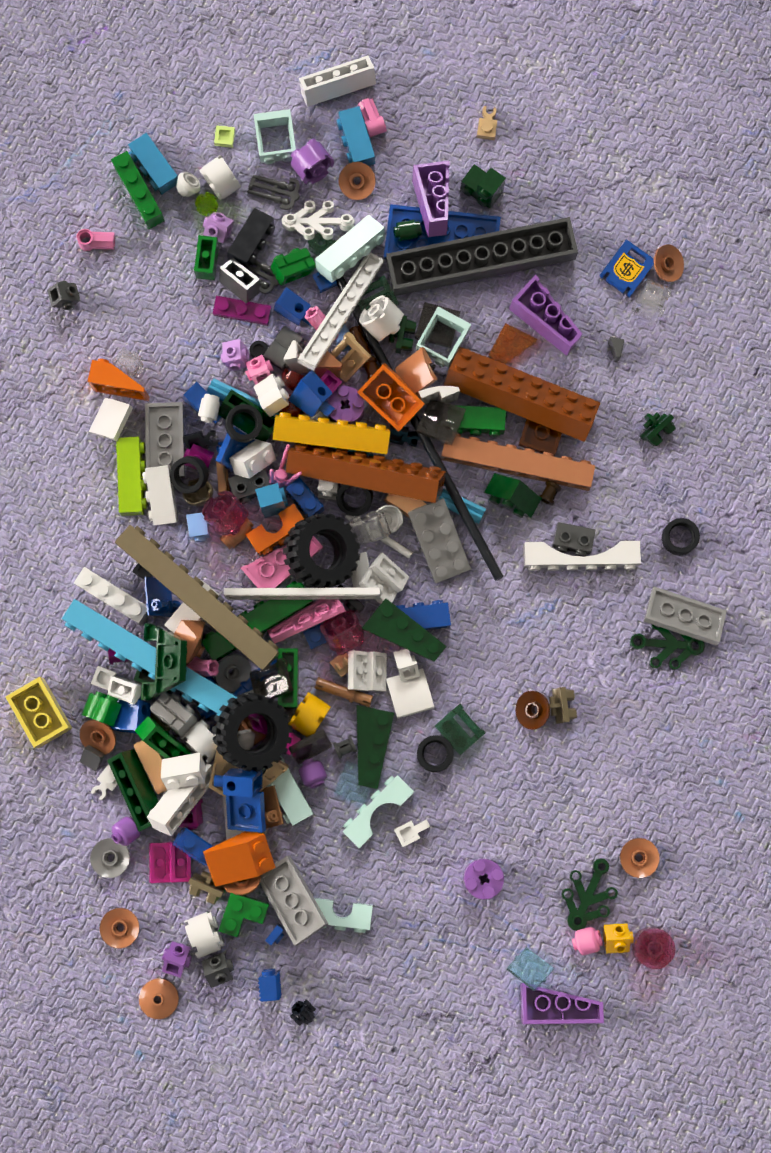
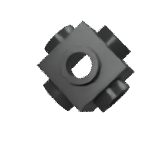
(63, 295)
(218, 969)

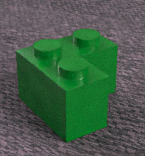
(242, 908)

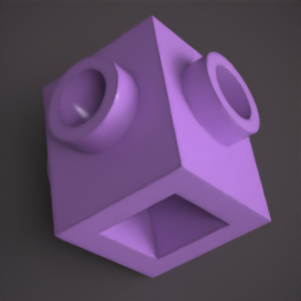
(176, 959)

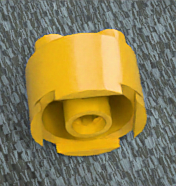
(309, 715)

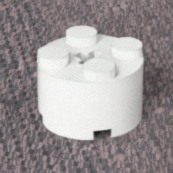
(220, 178)
(381, 318)
(200, 740)
(203, 934)

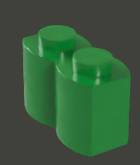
(102, 708)

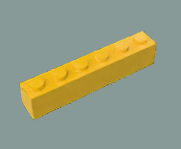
(331, 434)

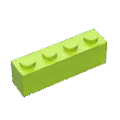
(130, 476)

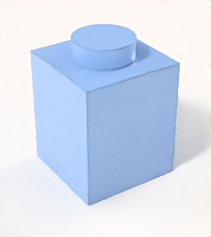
(198, 527)

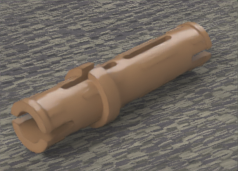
(342, 691)

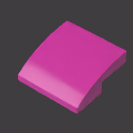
(168, 863)

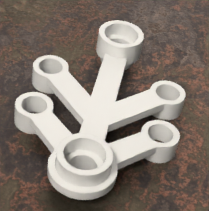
(296, 221)

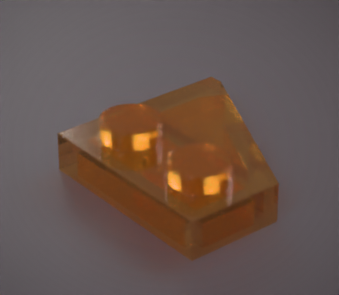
(510, 344)

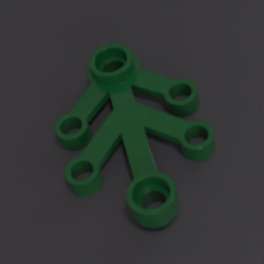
(670, 646)
(587, 898)

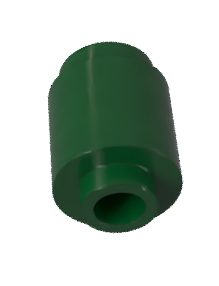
(407, 230)

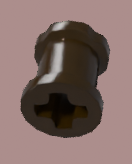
(550, 492)

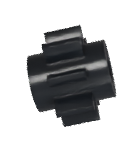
(303, 1012)

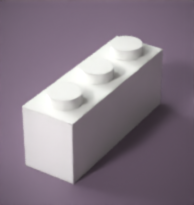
(160, 495)

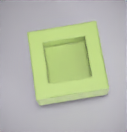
(224, 136)

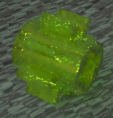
(206, 203)

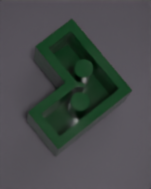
(483, 186)
(513, 495)

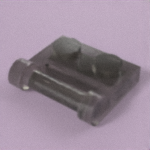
(275, 685)

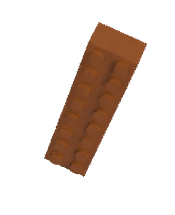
(522, 394)
(366, 471)

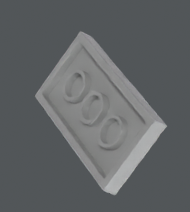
(164, 434)
(439, 540)
(685, 616)
(292, 901)

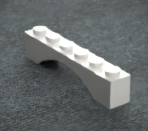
(540, 555)

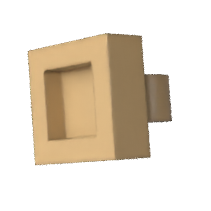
(340, 664)

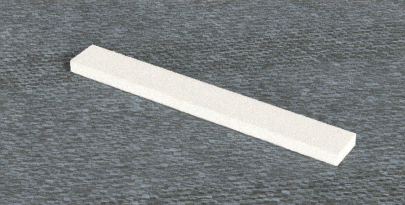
(340, 311)
(301, 593)

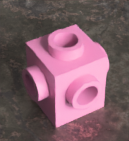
(258, 369)

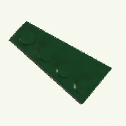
(397, 627)
(372, 742)

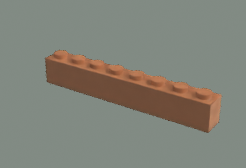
(519, 462)

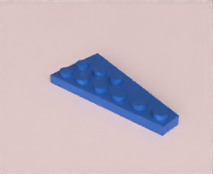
(459, 226)

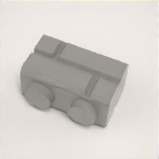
(173, 713)

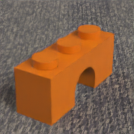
(264, 541)

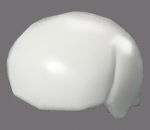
(393, 516)

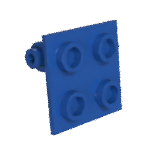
(159, 599)

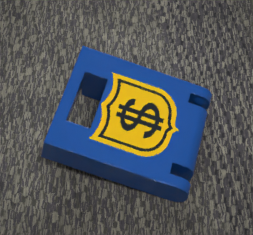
(625, 270)

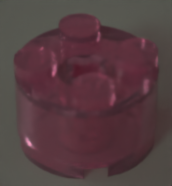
(225, 513)
(343, 632)
(661, 956)

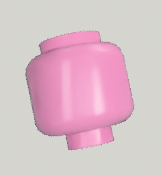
(587, 941)

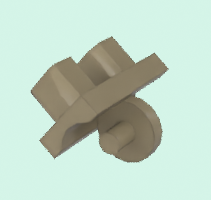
(559, 705)
(205, 882)

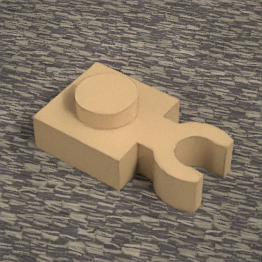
(487, 125)

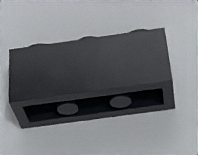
(251, 238)

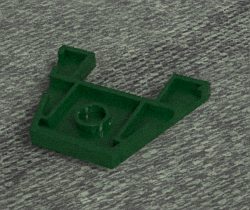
(170, 661)

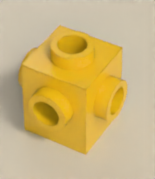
(617, 938)

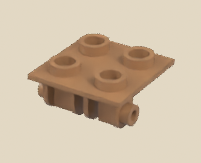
(273, 814)

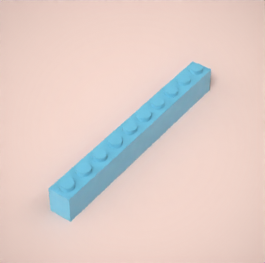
(141, 655)

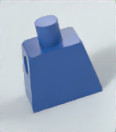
(288, 303)
(194, 396)
(312, 396)
(131, 716)
(239, 782)

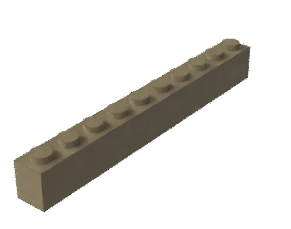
(197, 598)

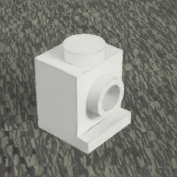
(327, 490)
(406, 665)

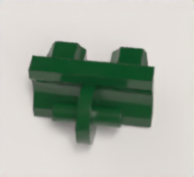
(402, 343)
(655, 425)

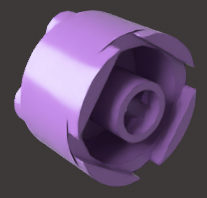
(311, 162)
(345, 396)
(487, 889)

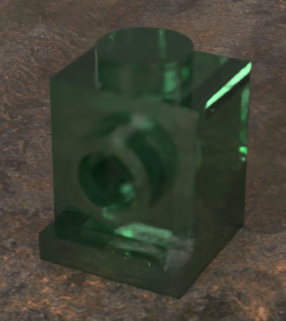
(318, 249)

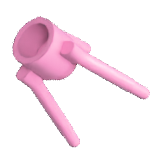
(280, 475)

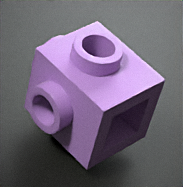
(218, 226)
(234, 355)

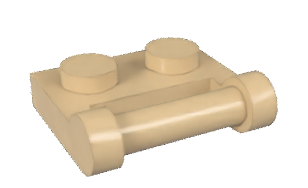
(353, 359)

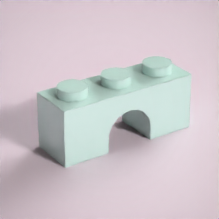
(358, 919)

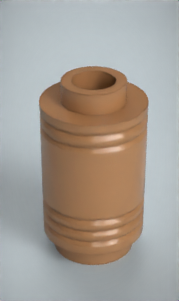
(233, 540)

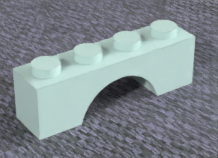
(359, 829)

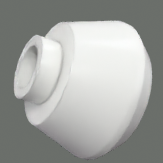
(187, 184)
(246, 739)

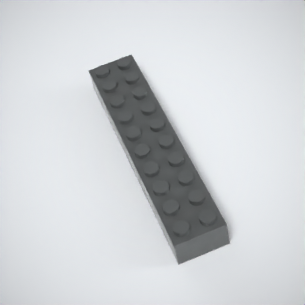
(481, 256)

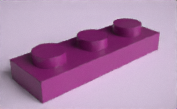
(241, 311)

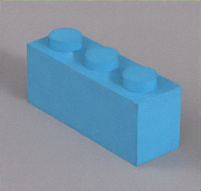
(355, 136)
(152, 164)
(271, 499)

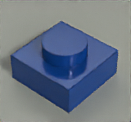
(322, 283)
(314, 637)
(276, 935)

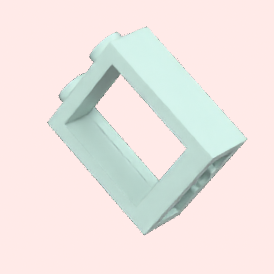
(272, 119)
(451, 321)

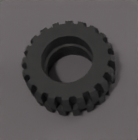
(343, 544)
(274, 742)

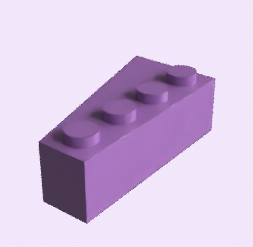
(432, 193)
(545, 316)
(556, 1007)

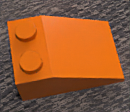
(110, 380)
(391, 397)
(239, 858)

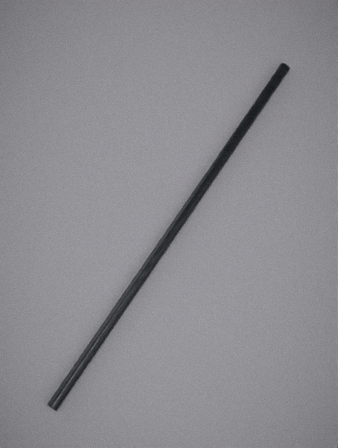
(435, 458)

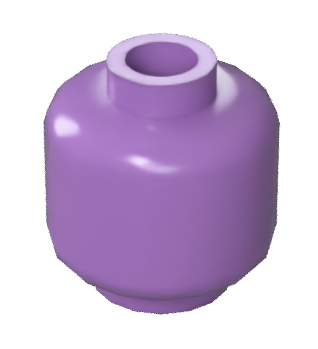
(312, 773)
(125, 831)

